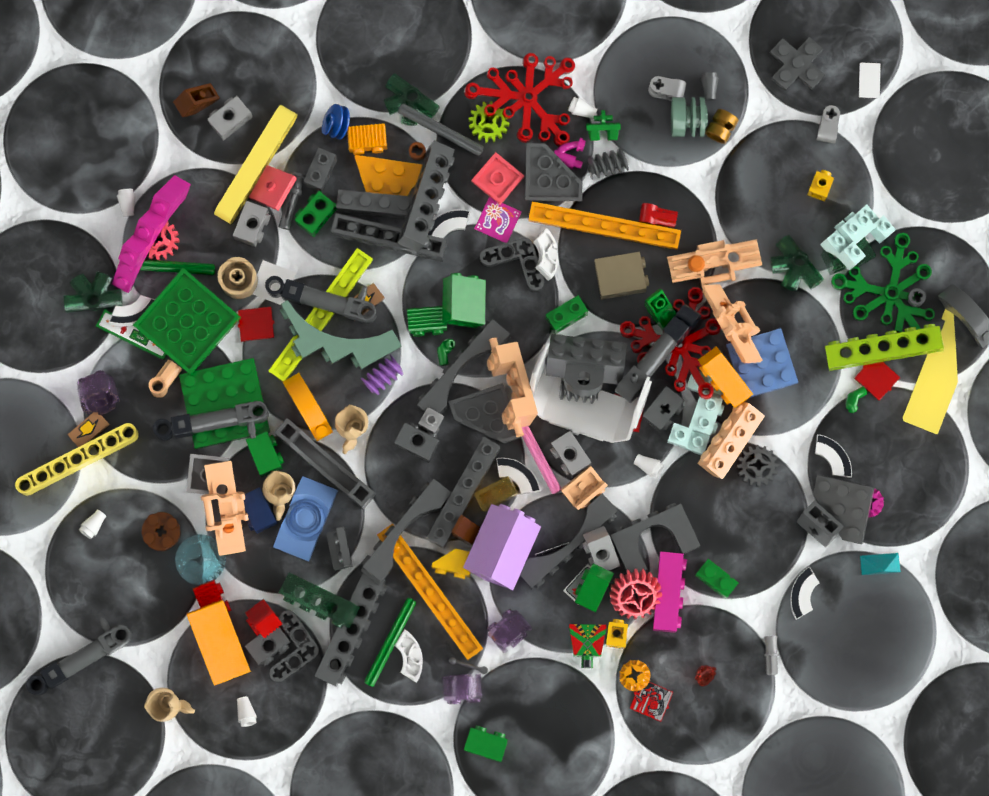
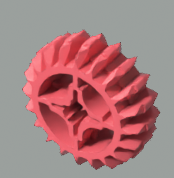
(622, 601)

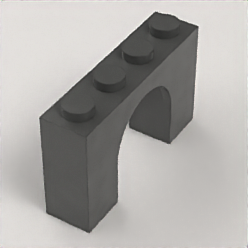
(672, 519)

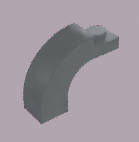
(968, 312)

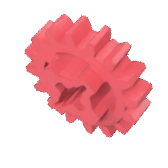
(166, 243)

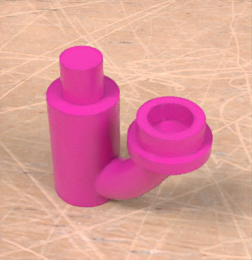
(570, 160)

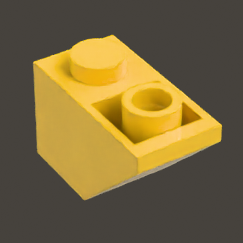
(452, 563)

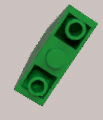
(660, 308)

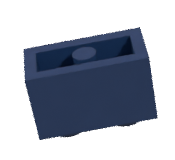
(258, 511)

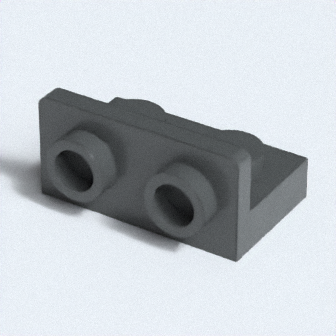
(339, 549)

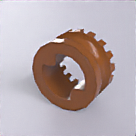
(420, 146)

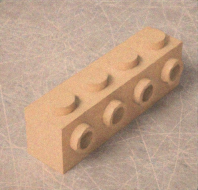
(730, 439)

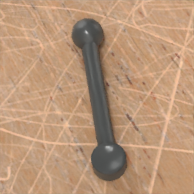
(483, 670)

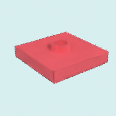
(497, 178)
(272, 187)

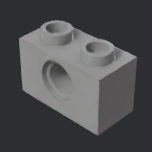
(227, 127)
(250, 213)
(569, 443)
(600, 540)

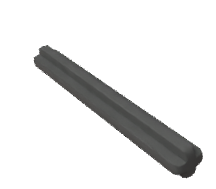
(440, 129)

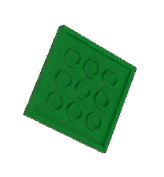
(187, 321)
(222, 389)

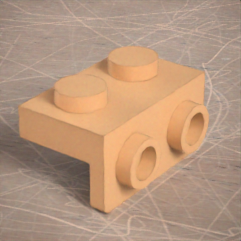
(584, 488)

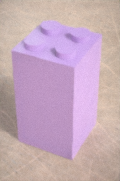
(502, 546)

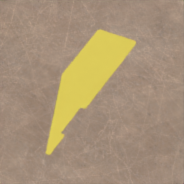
(935, 383)

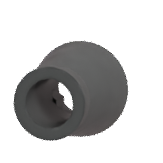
(709, 84)

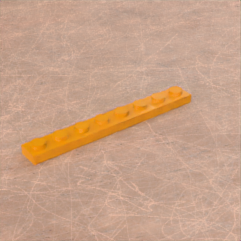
(604, 225)
(434, 597)

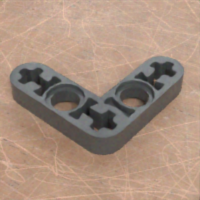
(517, 253)
(301, 645)

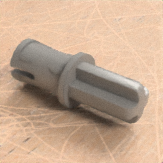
(771, 655)

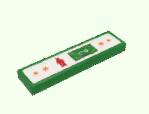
(130, 335)

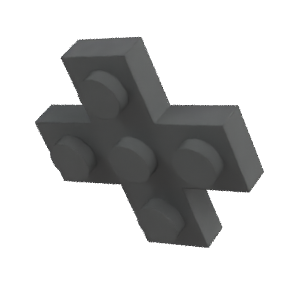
(797, 64)

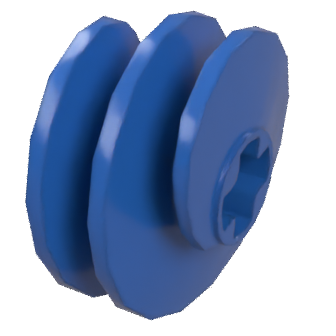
(336, 121)

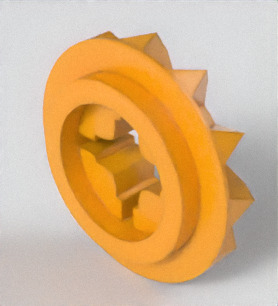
(642, 679)

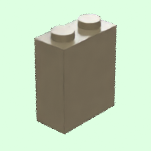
(621, 275)

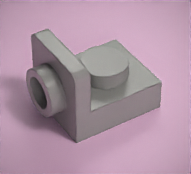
(431, 421)

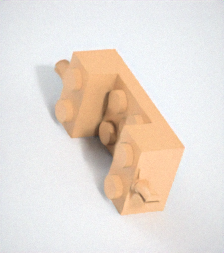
(522, 408)

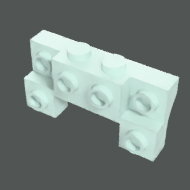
(849, 233)
(702, 423)

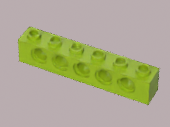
(930, 331)

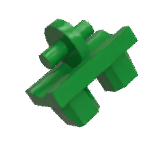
(594, 128)

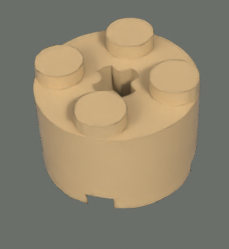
(230, 270)

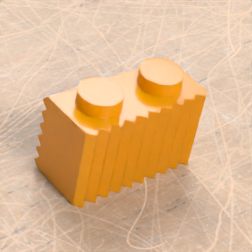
(367, 139)

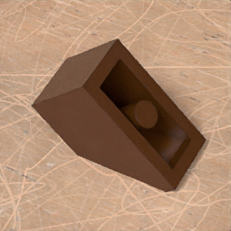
(195, 99)
(465, 530)

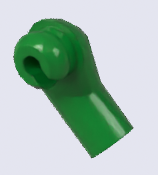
(443, 350)
(852, 399)

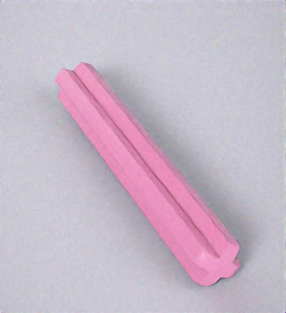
(540, 460)

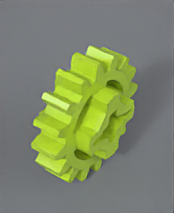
(482, 126)

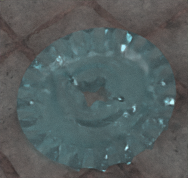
(190, 550)

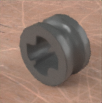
(921, 300)

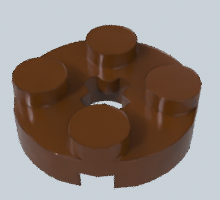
(167, 540)

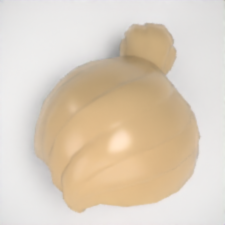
(351, 424)
(278, 490)
(165, 705)

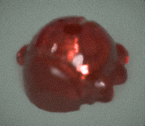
(705, 675)

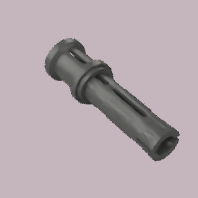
(291, 201)

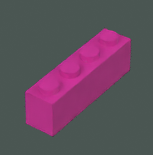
(671, 583)

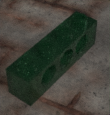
(295, 585)

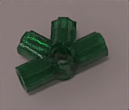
(402, 90)
(794, 272)
(97, 289)

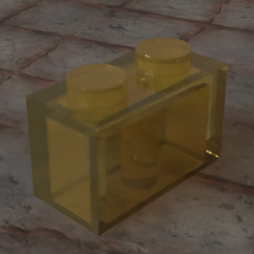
(496, 493)

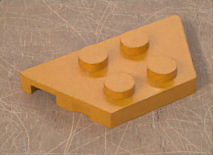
(387, 175)

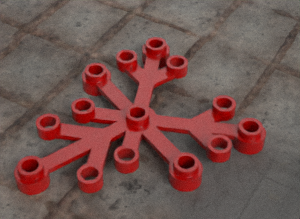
(506, 94)
(689, 363)

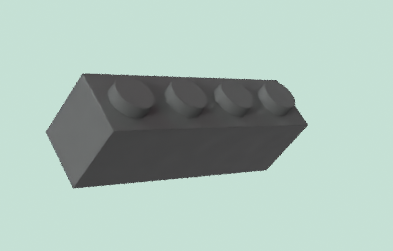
(372, 204)

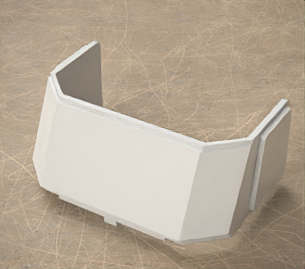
(607, 419)

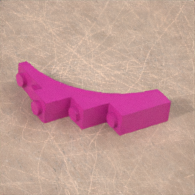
(147, 230)

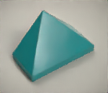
(880, 564)

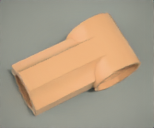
(165, 377)

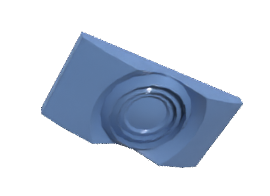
(305, 518)

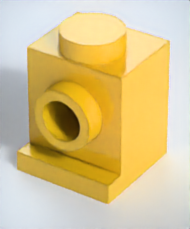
(818, 191)
(617, 642)

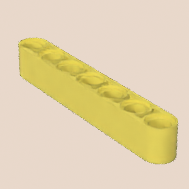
(255, 164)
(67, 459)

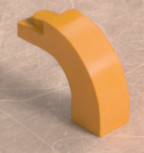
(307, 406)

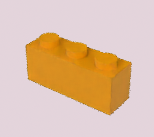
(724, 377)

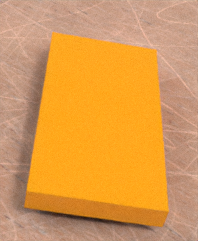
(218, 642)

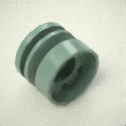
(688, 116)

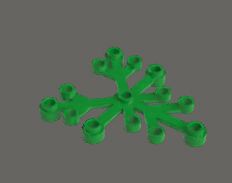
(897, 263)

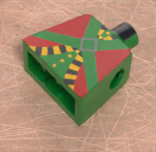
(587, 642)

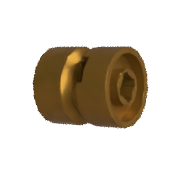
(721, 127)

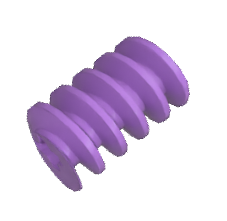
(382, 375)

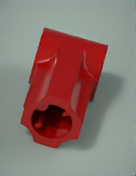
(657, 216)

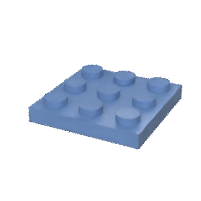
(773, 372)

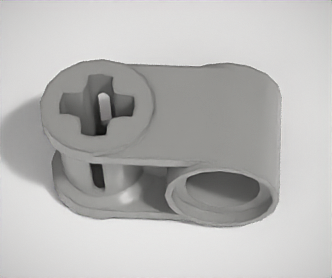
(668, 88)
(829, 127)

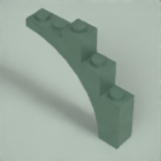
(334, 348)

